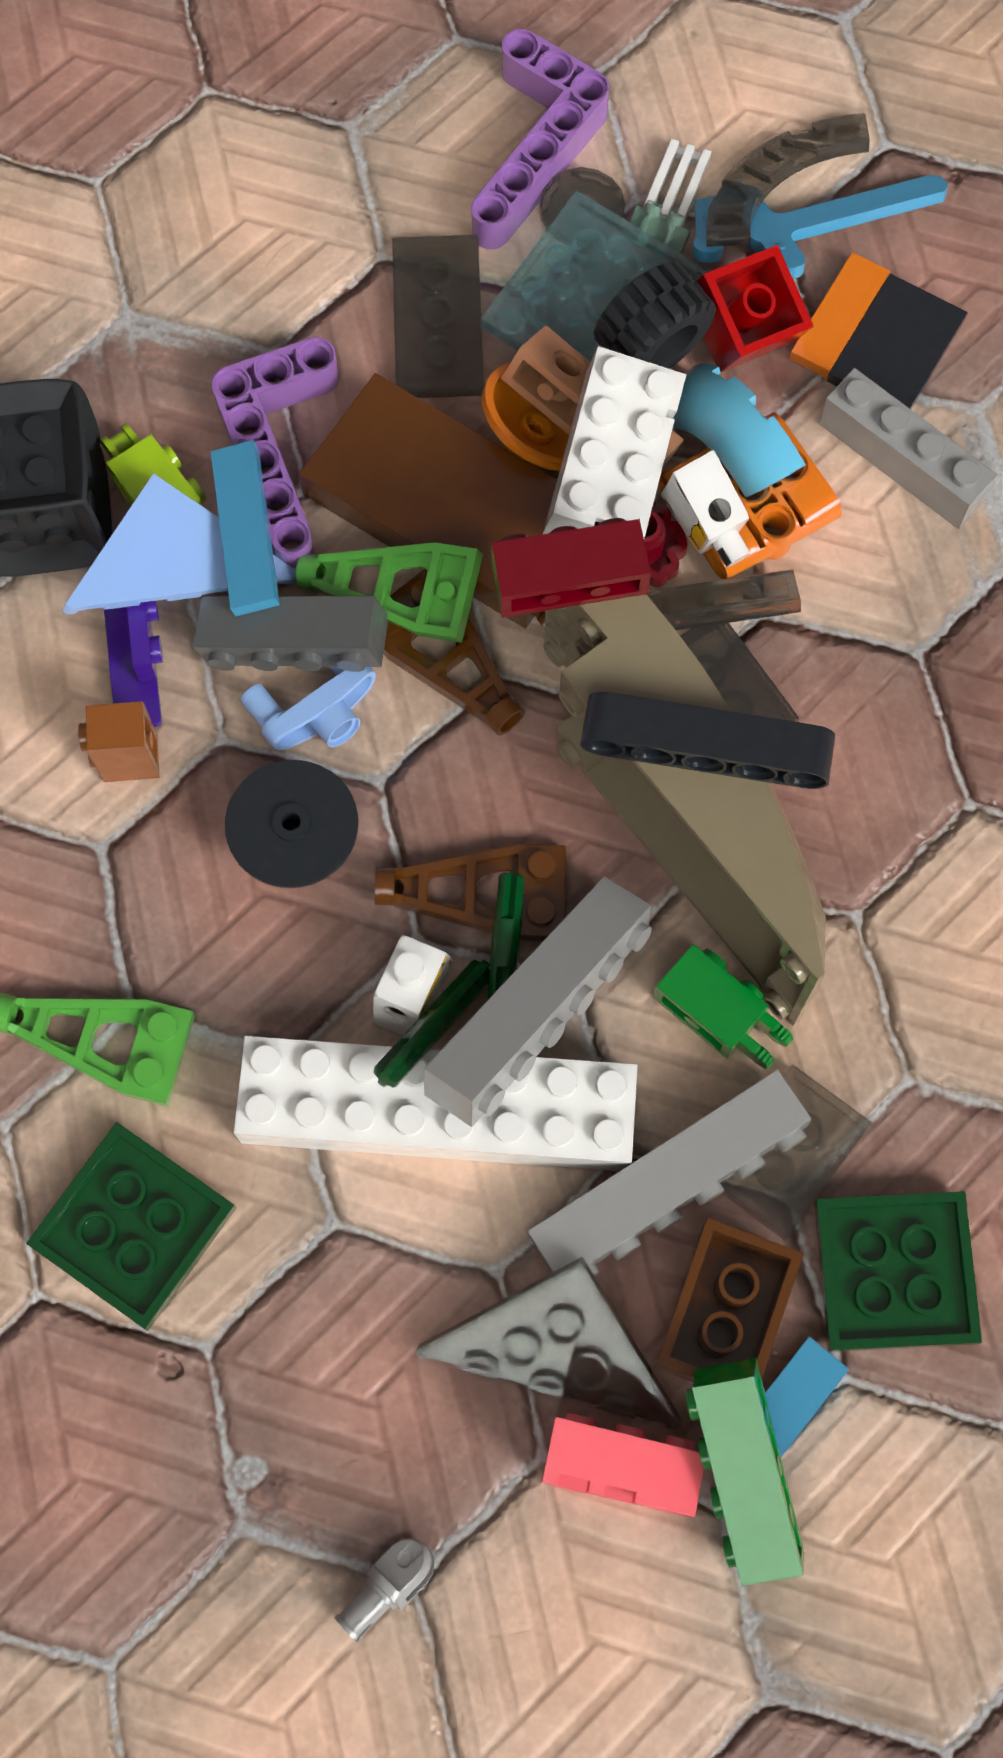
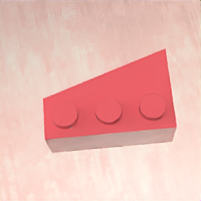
(624, 1465)

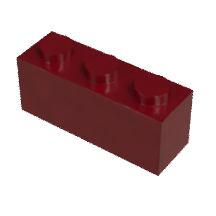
(570, 567)

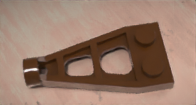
(433, 673)
(542, 897)

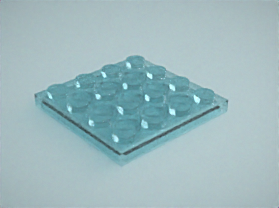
(575, 275)

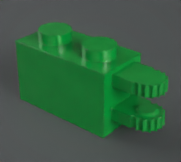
(719, 1006)

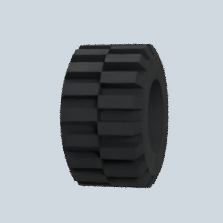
(657, 316)

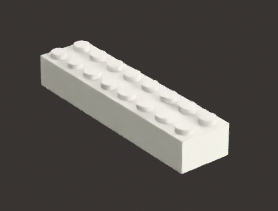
(331, 1101)

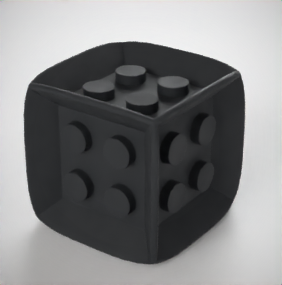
(50, 479)

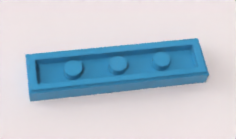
(244, 528)

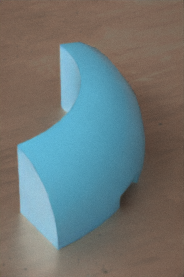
(726, 421)

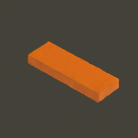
(839, 314)

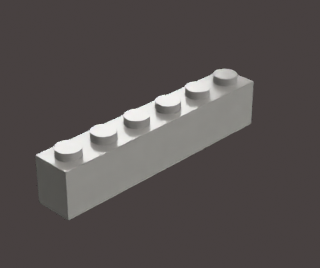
(537, 1002)
(673, 1176)

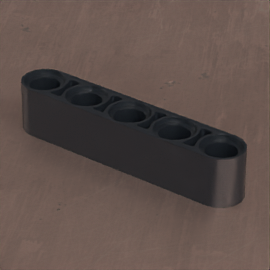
(708, 740)

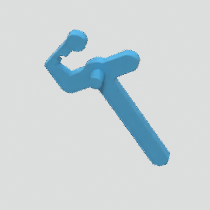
(784, 228)

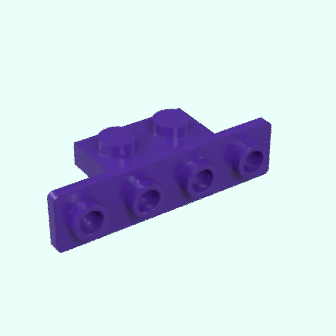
(134, 656)

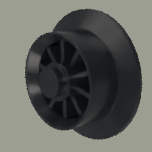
(291, 824)

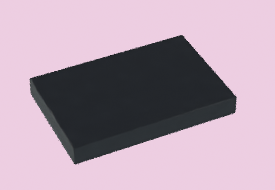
(900, 340)

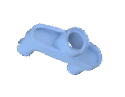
(321, 713)

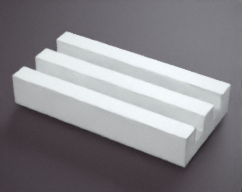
(687, 156)

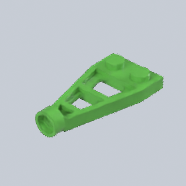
(446, 592)
(154, 1055)

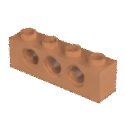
(552, 377)

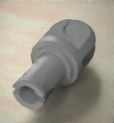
(391, 1583)

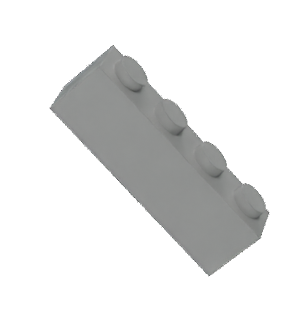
(907, 448)

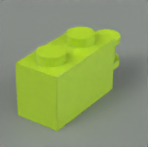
(136, 460)

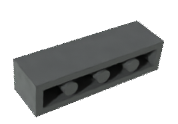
(296, 633)

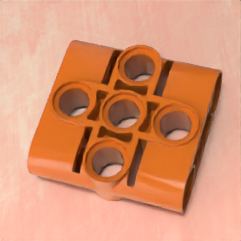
(791, 505)

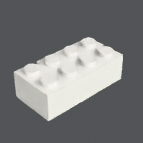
(616, 442)

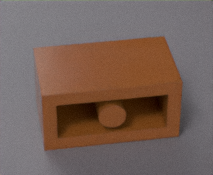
(120, 741)

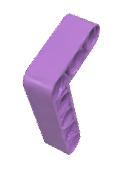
(575, 101)
(263, 397)

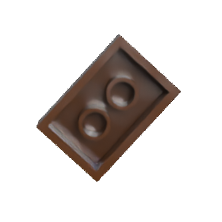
(728, 1301)

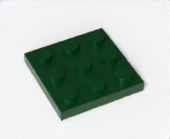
(131, 1226)
(897, 1271)

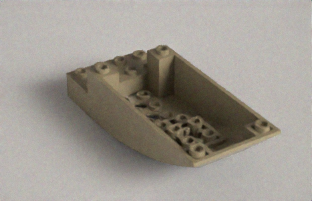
(710, 832)

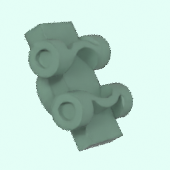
(663, 227)

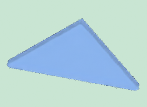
(160, 552)

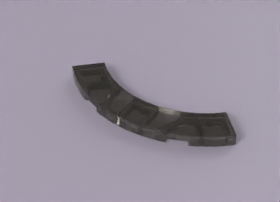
(770, 164)

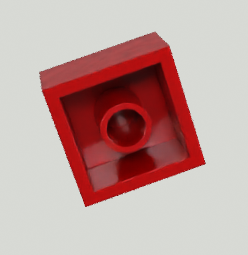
(754, 308)

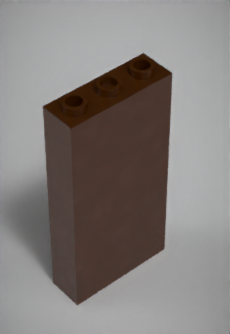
(426, 479)

